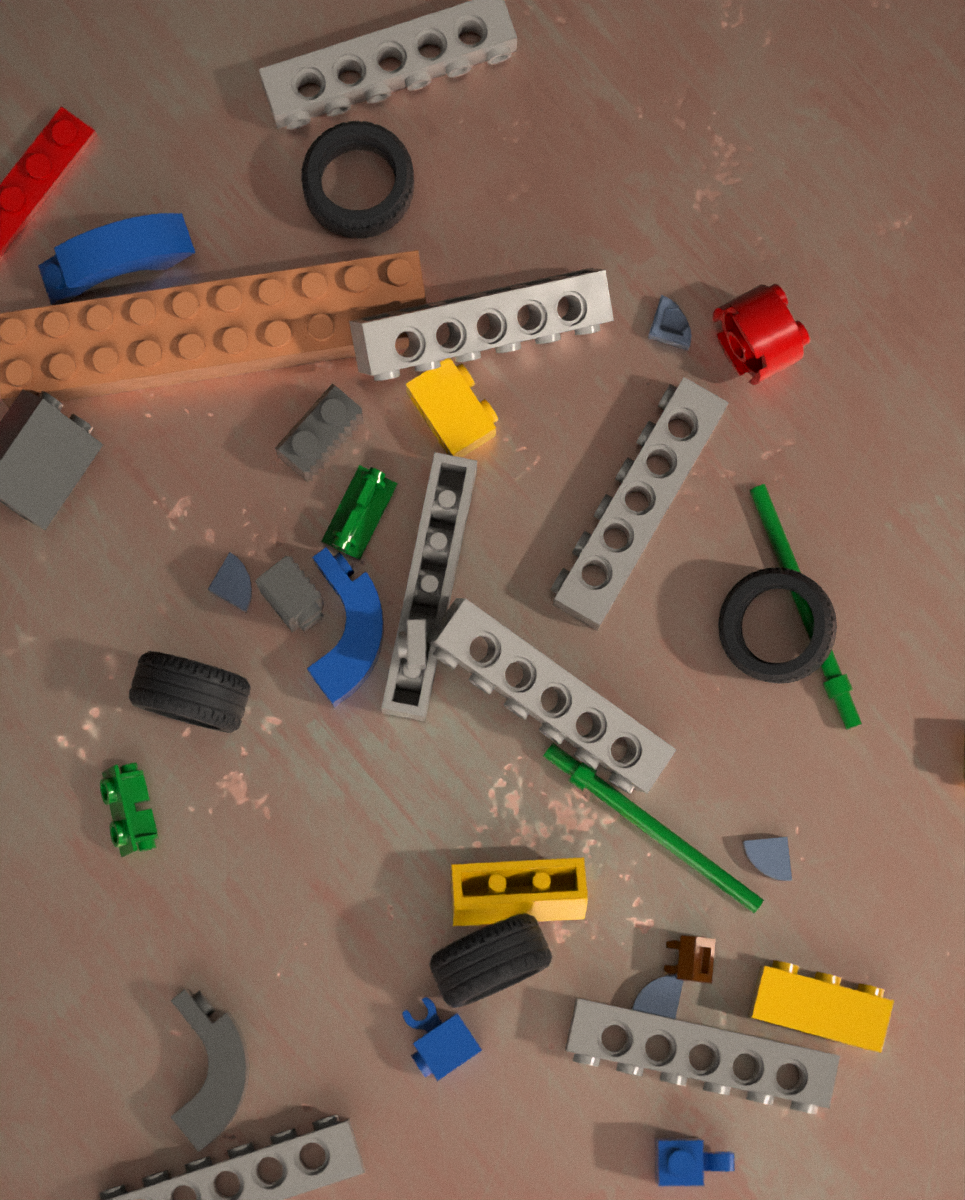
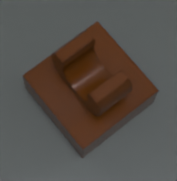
(694, 960)

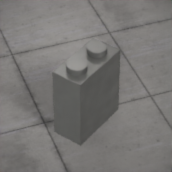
(42, 456)

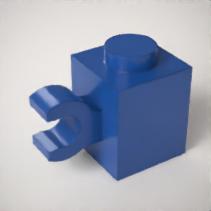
(444, 1045)
(683, 1162)

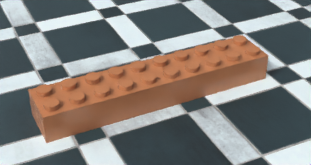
(202, 328)

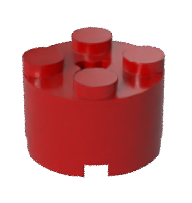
(760, 333)

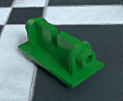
(359, 511)
(122, 794)

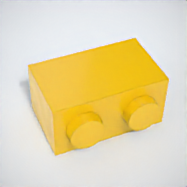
(452, 408)

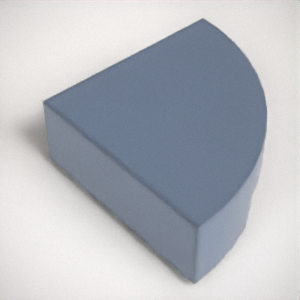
(670, 325)
(233, 583)
(770, 857)
(660, 997)

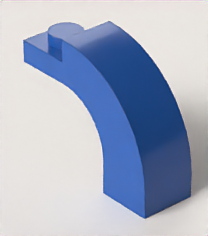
(115, 250)
(358, 650)

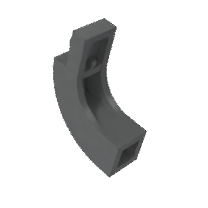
(227, 1072)

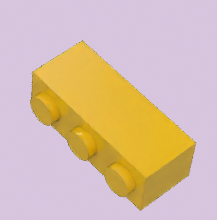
(505, 889)
(821, 1006)

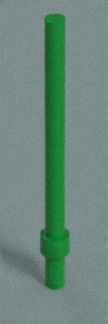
(836, 685)
(584, 777)

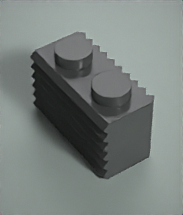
(320, 433)
(291, 594)

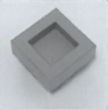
(413, 644)

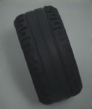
(353, 137)
(744, 593)
(189, 691)
(490, 960)

